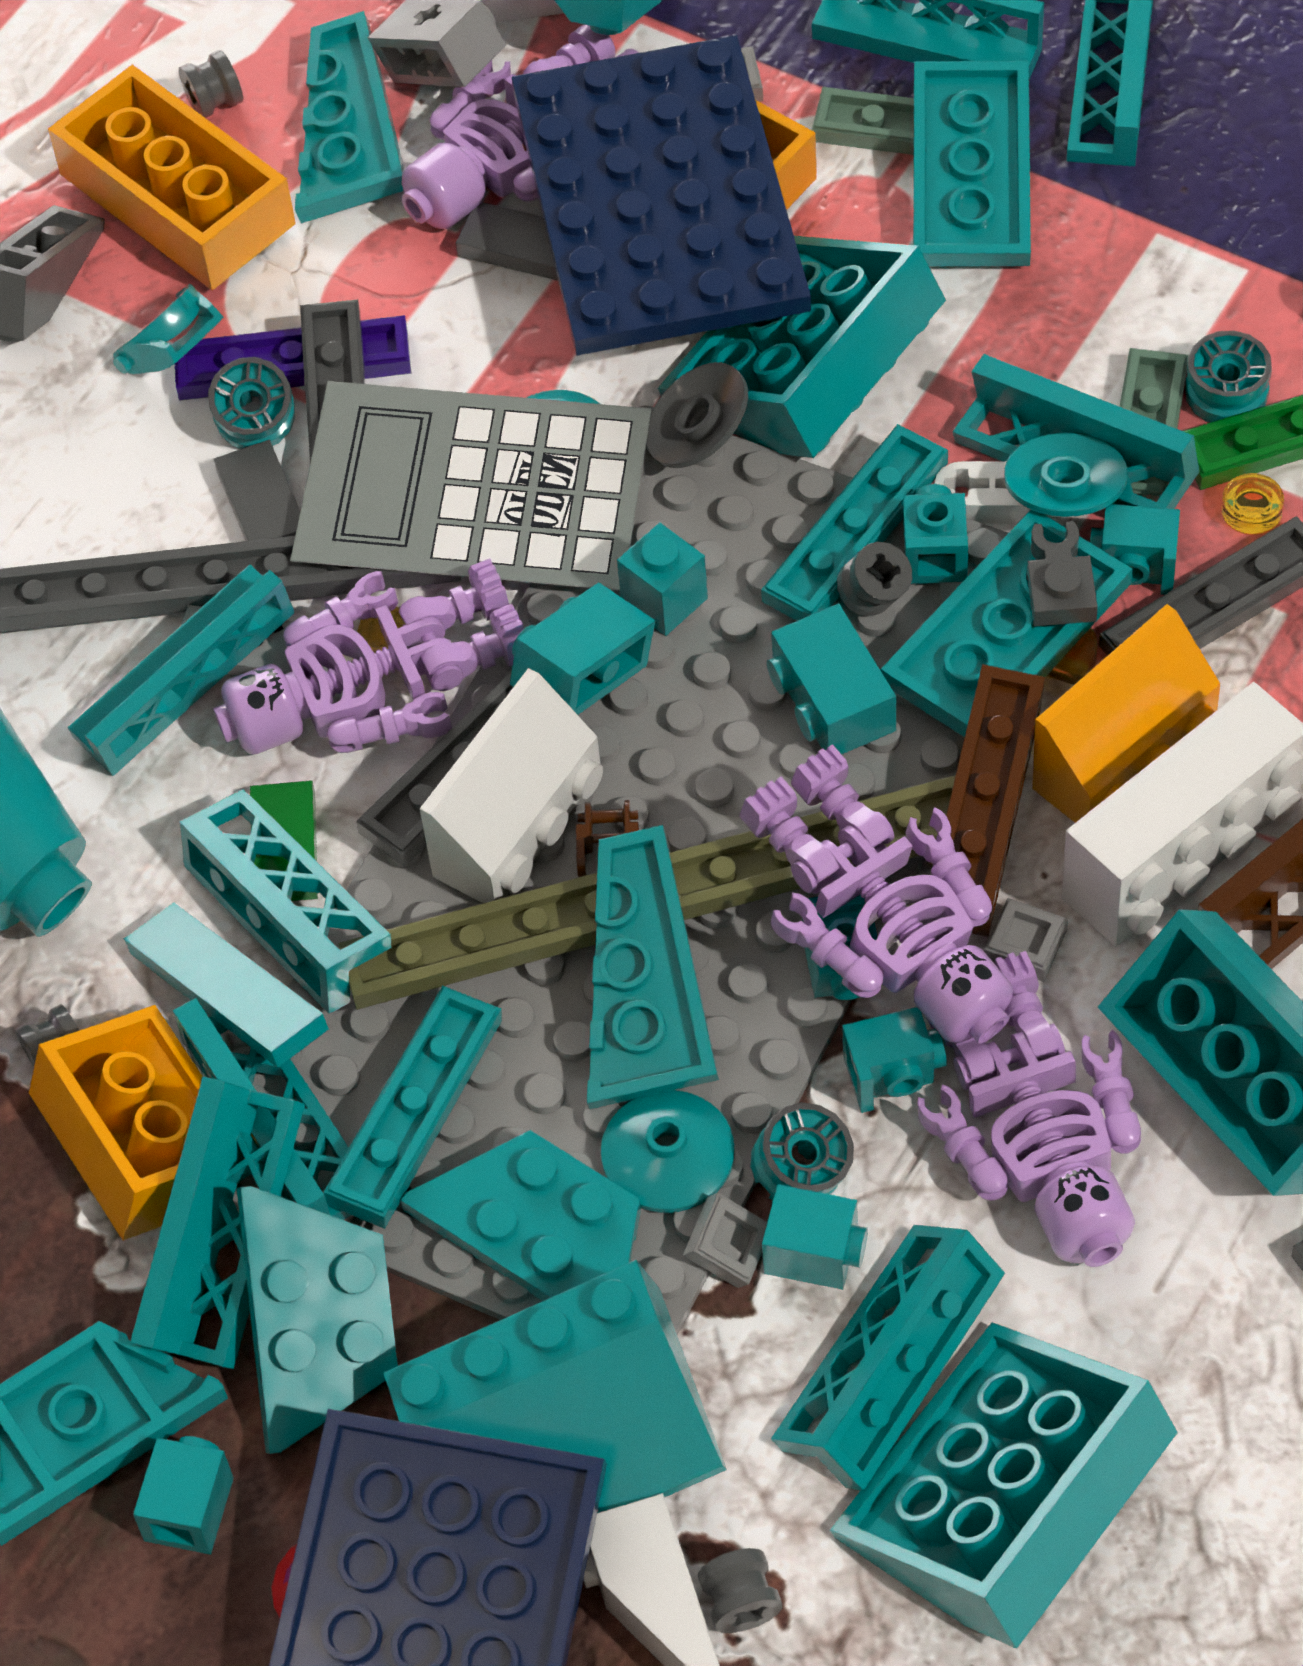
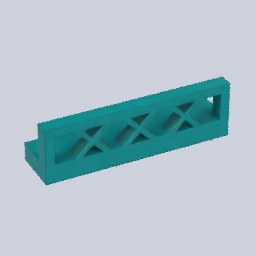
(933, 29)
(1128, 85)
(1053, 408)
(182, 668)
(268, 912)
(215, 1060)
(198, 1216)
(899, 1353)

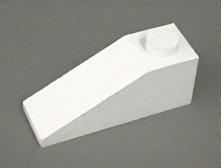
(648, 1582)

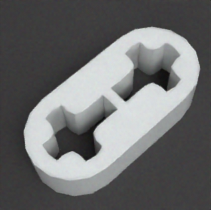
(987, 494)

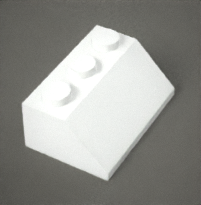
(510, 792)

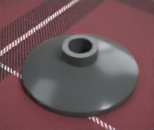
(697, 415)

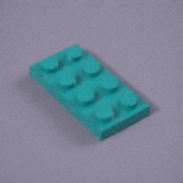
(972, 163)
(992, 625)

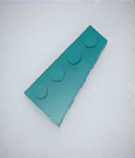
(348, 123)
(646, 993)

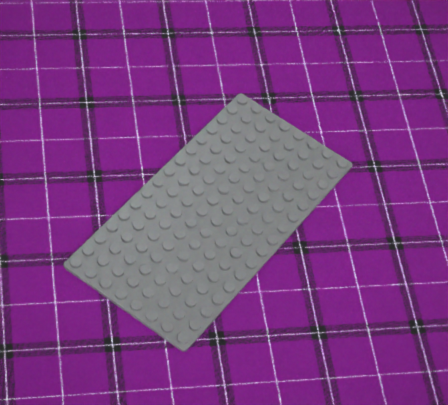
(686, 751)

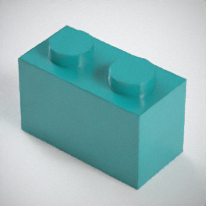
(586, 646)
(832, 681)

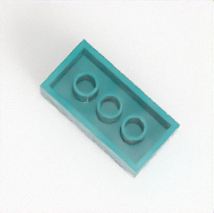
(1222, 1039)

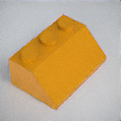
(1122, 715)
(120, 1111)

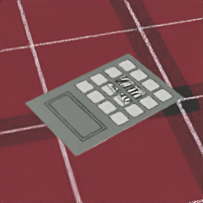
(472, 479)

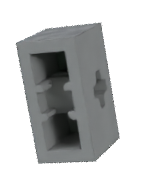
(437, 41)

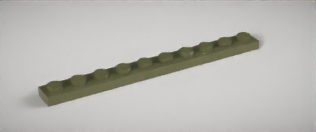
(563, 914)

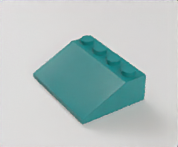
(821, 364)
(580, 1377)
(1007, 1480)

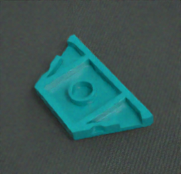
(531, 1215)
(313, 1311)
(86, 1417)

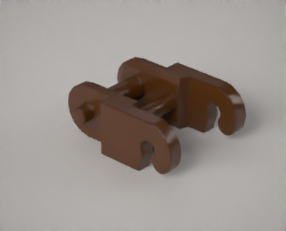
(584, 832)

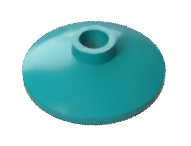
(1065, 474)
(673, 1175)

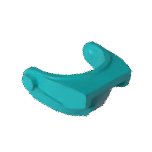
(149, 348)

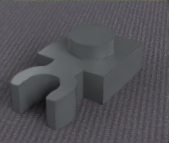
(1059, 581)

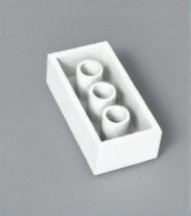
(1184, 815)

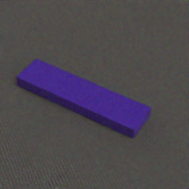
(383, 347)

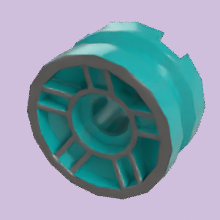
(1227, 375)
(235, 388)
(817, 1135)

